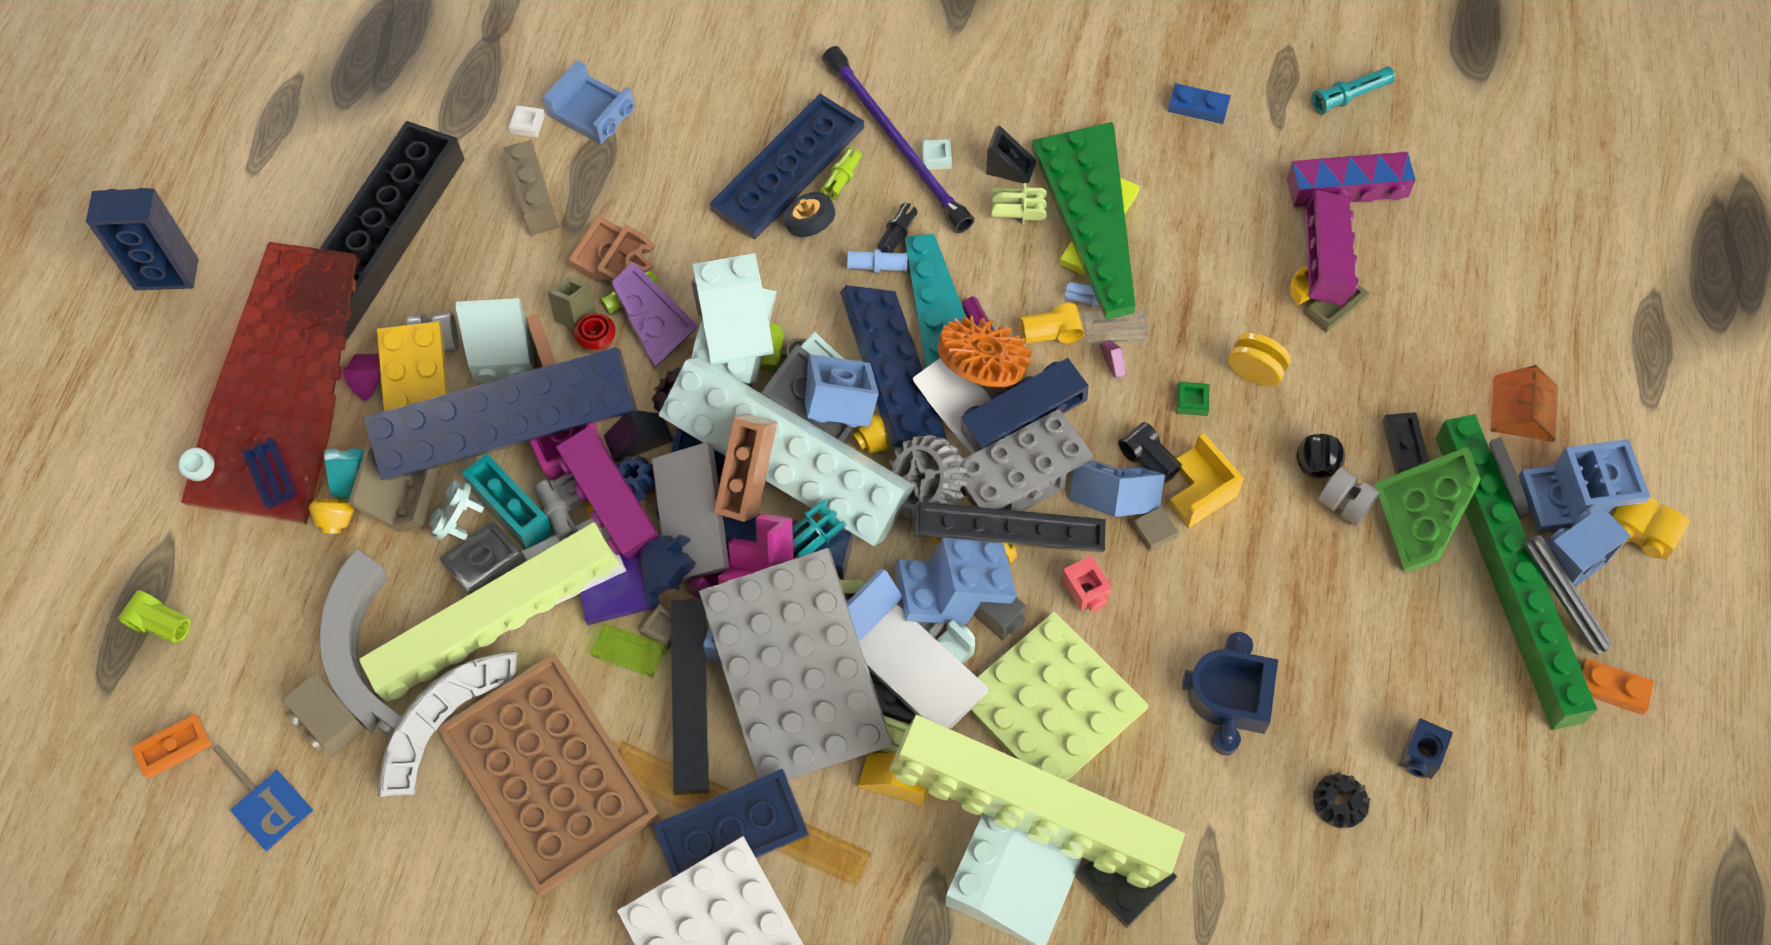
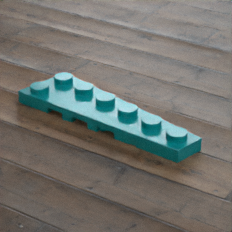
(932, 292)

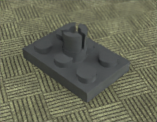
(788, 390)

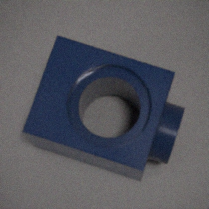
(1431, 737)

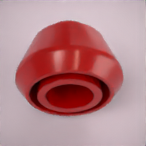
(595, 332)

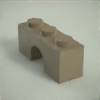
(531, 187)

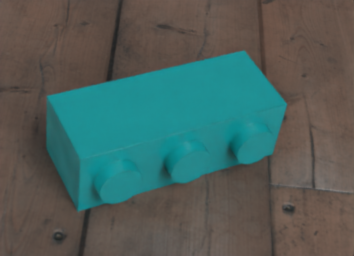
(507, 502)

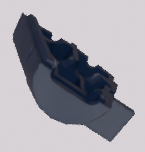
(664, 565)

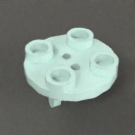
(444, 520)

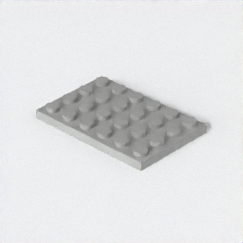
(795, 667)

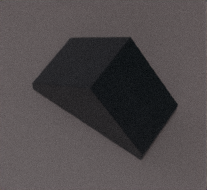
(1008, 158)
(637, 434)

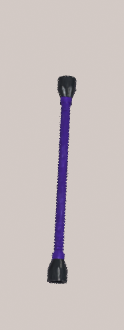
(956, 214)

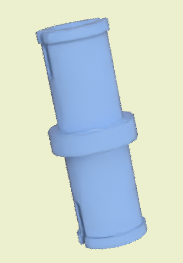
(877, 261)

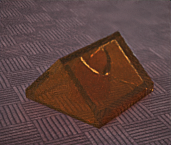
(1525, 404)

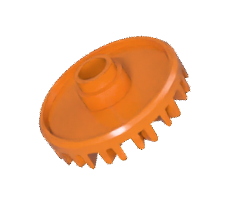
(983, 354)

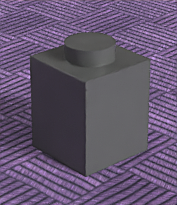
(1001, 617)

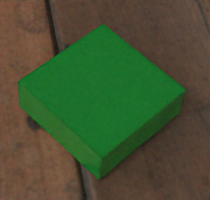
(1193, 398)

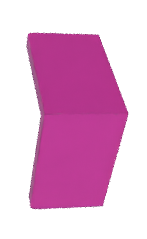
(772, 548)

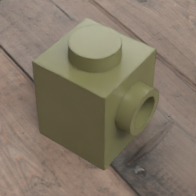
(571, 301)

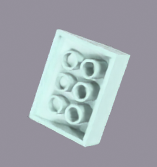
(1012, 882)

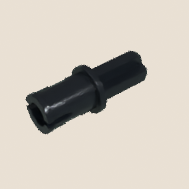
(897, 228)

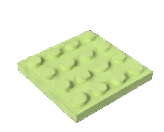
(1055, 700)

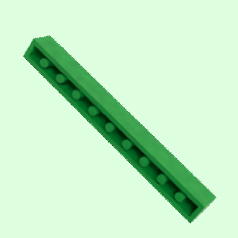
(1520, 583)

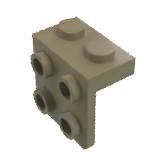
(395, 502)

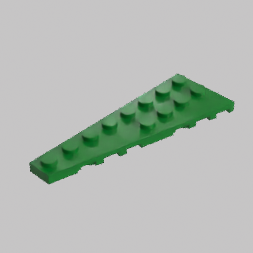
(1087, 190)

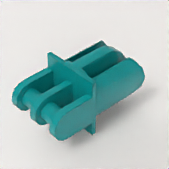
(815, 529)

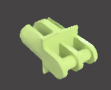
(1019, 203)

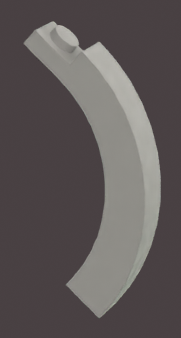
(339, 636)

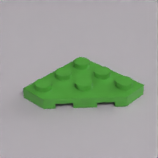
(1427, 505)

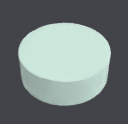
(196, 464)

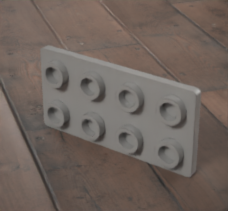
(1025, 465)

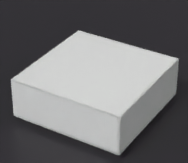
(526, 121)

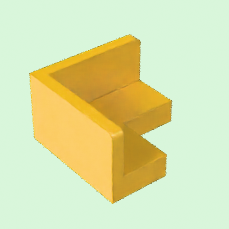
(1211, 482)

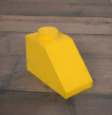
(878, 779)

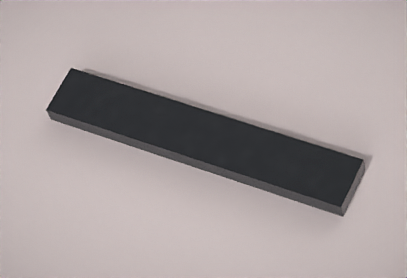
(1010, 527)
(689, 698)

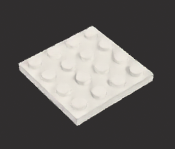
(712, 904)

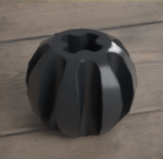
(1320, 455)

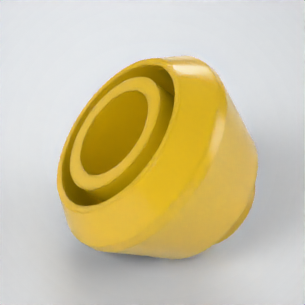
(871, 438)
(331, 514)

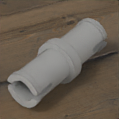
(555, 509)

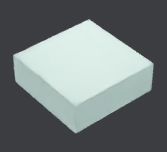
(937, 154)

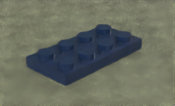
(759, 811)

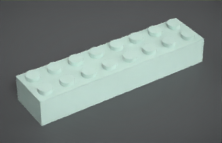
(803, 457)

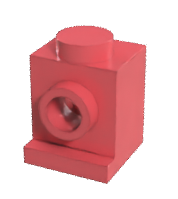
(1086, 575)

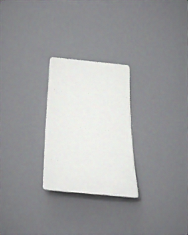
(950, 396)

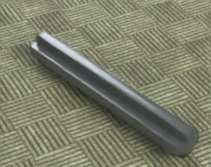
(1567, 594)

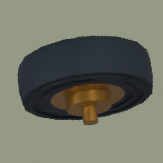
(809, 214)

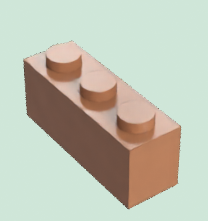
(745, 467)

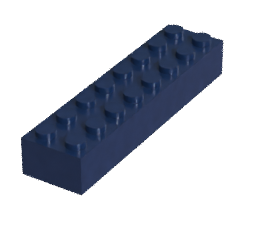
(500, 414)

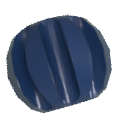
(638, 475)

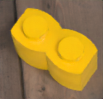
(1652, 526)

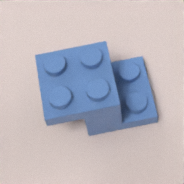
(1583, 481)
(955, 581)

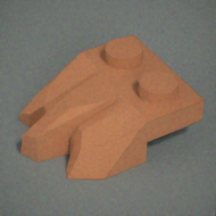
(610, 250)

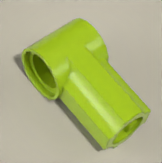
(150, 615)

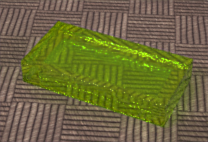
(628, 650)

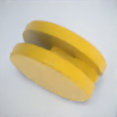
(1259, 359)

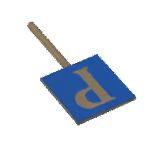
(270, 808)

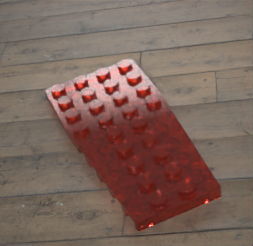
(278, 381)

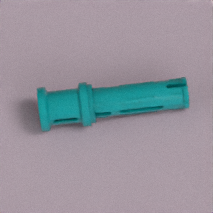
(1342, 93)

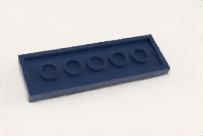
(786, 166)
(888, 347)

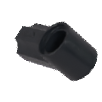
(1144, 446)

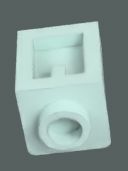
(958, 641)

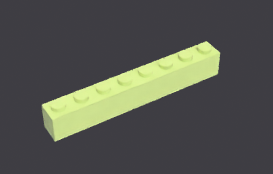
(488, 613)

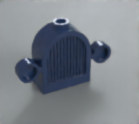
(1233, 691)

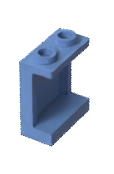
(587, 104)

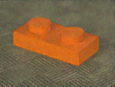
(1617, 686)
(171, 746)

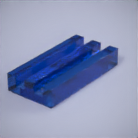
(260, 451)

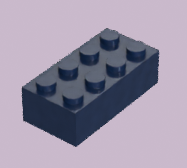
(142, 239)

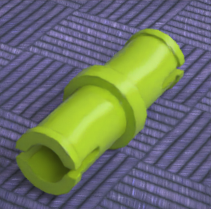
(841, 172)

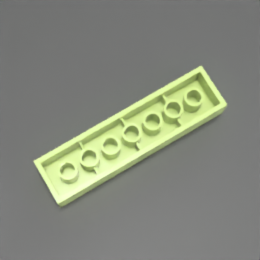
(1036, 803)

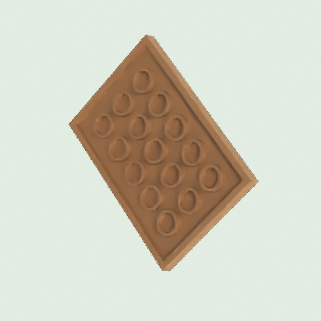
(548, 774)

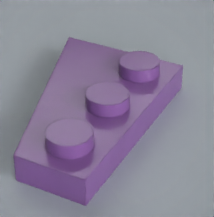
(652, 313)

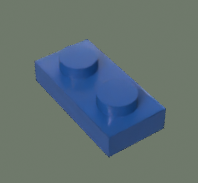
(1199, 103)

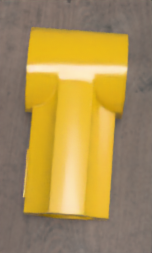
(1060, 324)

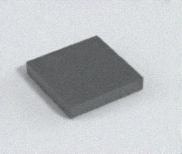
(1509, 477)
(482, 558)

